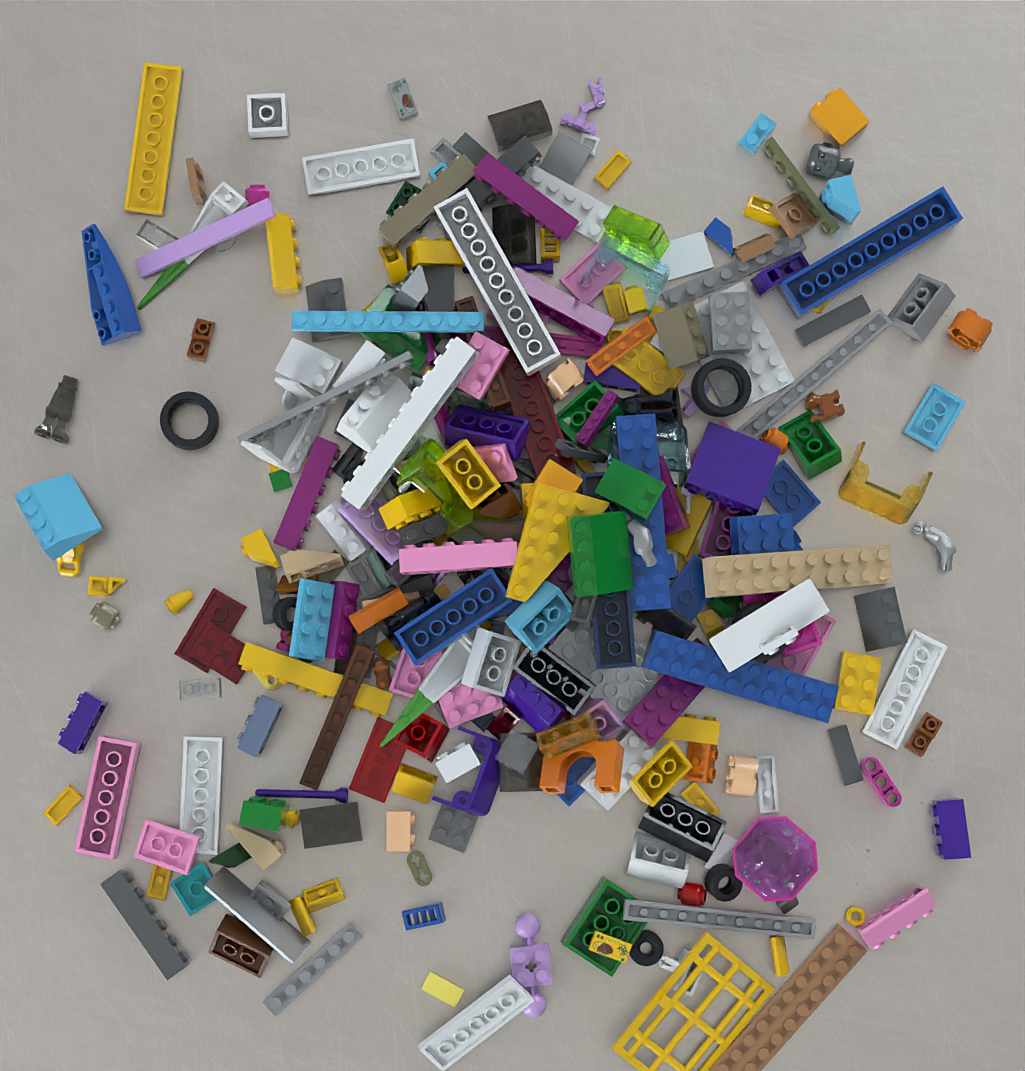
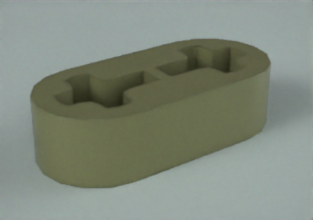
(415, 871)

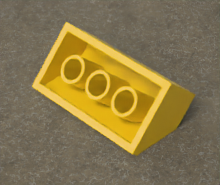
(282, 254)

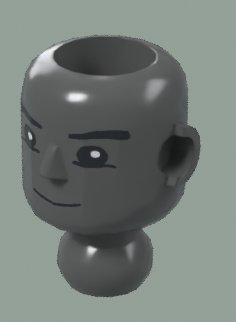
(826, 160)

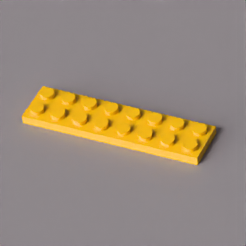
(153, 139)

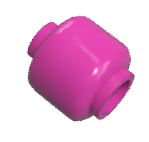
(256, 194)

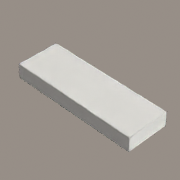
(767, 784)

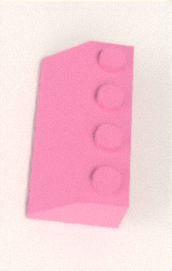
(895, 917)

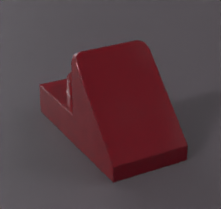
(504, 722)

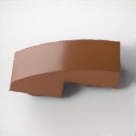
(201, 340)
(923, 734)

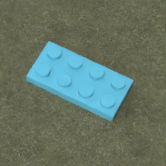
(311, 620)

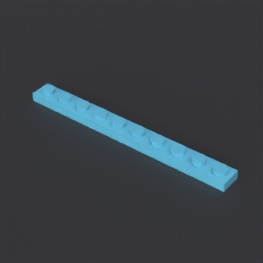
(387, 321)

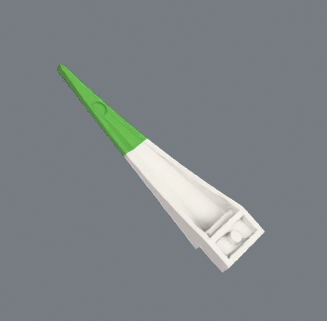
(220, 204)
(442, 677)

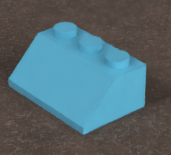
(841, 199)
(540, 616)

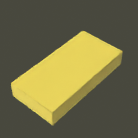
(442, 989)

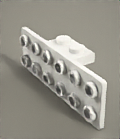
(769, 626)

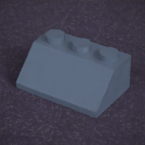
(259, 725)

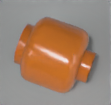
(776, 438)

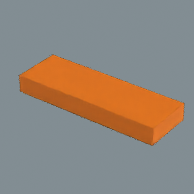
(378, 610)

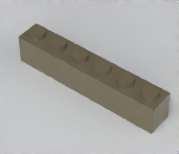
(421, 206)

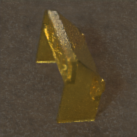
(875, 499)

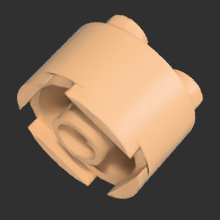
(562, 379)
(741, 775)

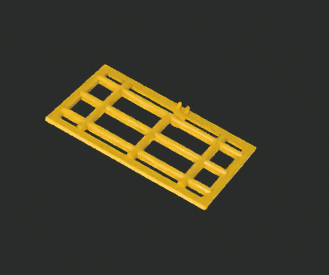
(694, 1017)

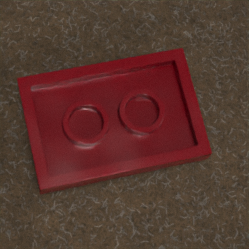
(219, 652)

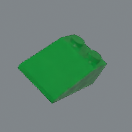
(578, 411)
(811, 445)
(630, 489)

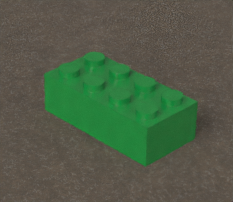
(264, 814)

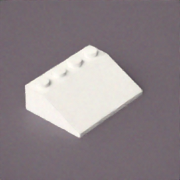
(374, 411)

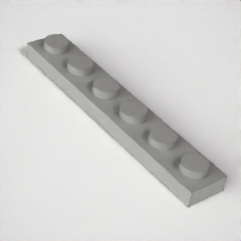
(312, 969)

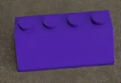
(492, 429)

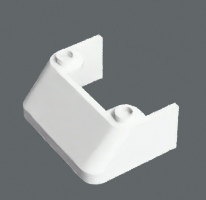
(292, 443)

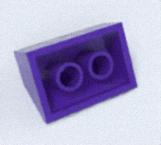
(533, 704)
(82, 722)
(951, 829)

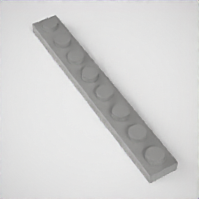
(731, 272)

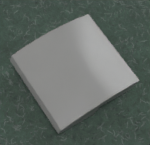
(565, 158)

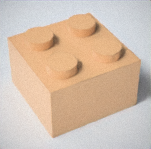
(400, 830)

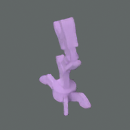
(578, 123)

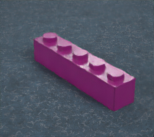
(597, 418)

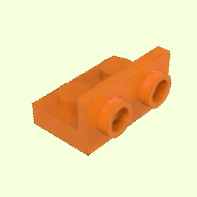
(703, 759)

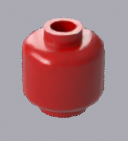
(692, 894)

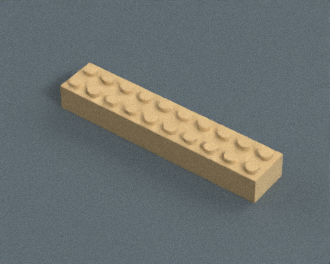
(784, 570)

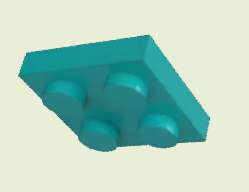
(191, 889)

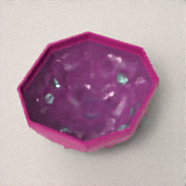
(775, 858)

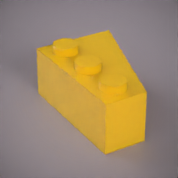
(433, 253)

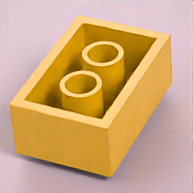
(410, 508)
(857, 682)

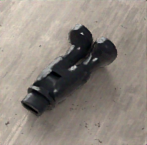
(406, 615)

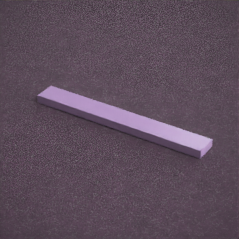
(205, 238)

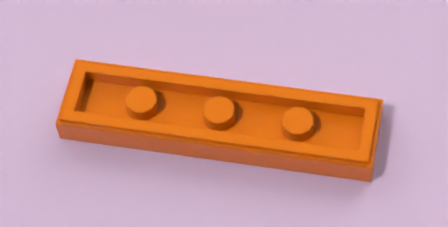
(621, 345)

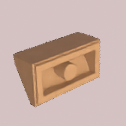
(755, 247)

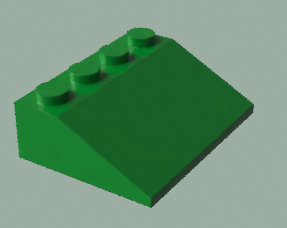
(398, 342)
(599, 553)
(604, 914)

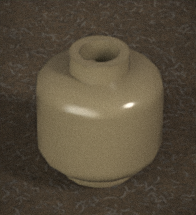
(104, 616)

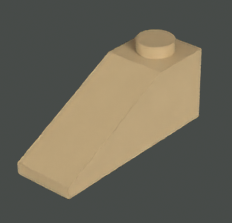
(304, 563)

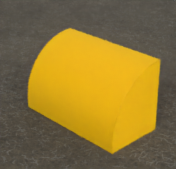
(414, 783)

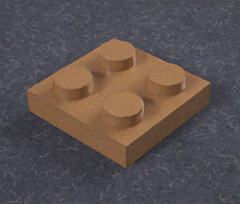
(195, 174)
(793, 215)

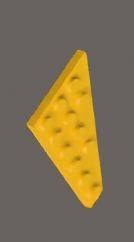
(546, 536)

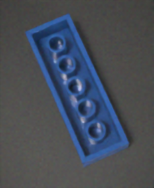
(454, 617)

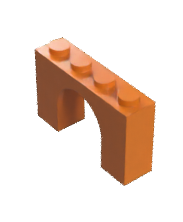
(608, 767)

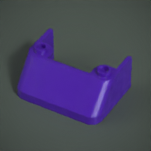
(487, 781)

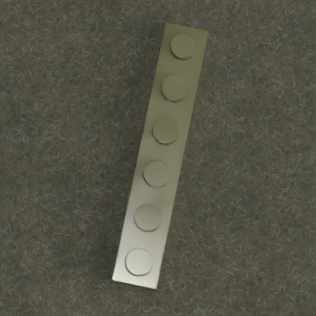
(805, 192)

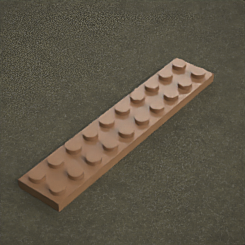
(792, 1003)

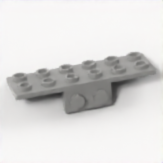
(260, 911)

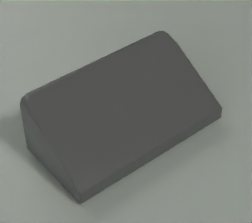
(349, 460)

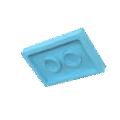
(934, 417)

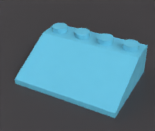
(58, 514)

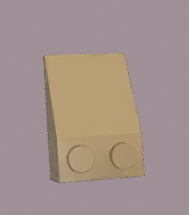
(260, 847)

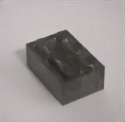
(331, 824)

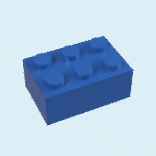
(761, 534)

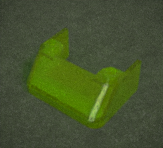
(423, 467)

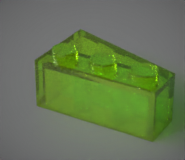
(637, 231)

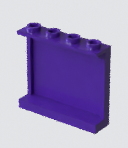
(732, 468)

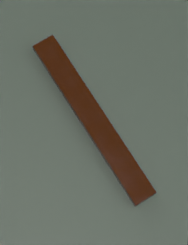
(337, 716)

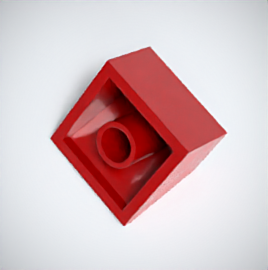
(423, 737)

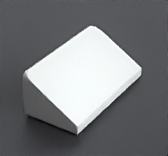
(722, 851)

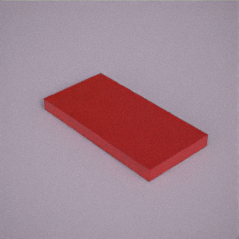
(378, 764)

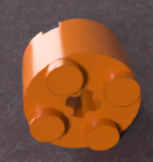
(969, 330)

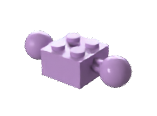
(528, 927)

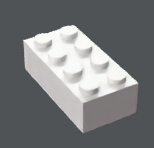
(636, 756)

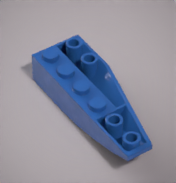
(108, 290)

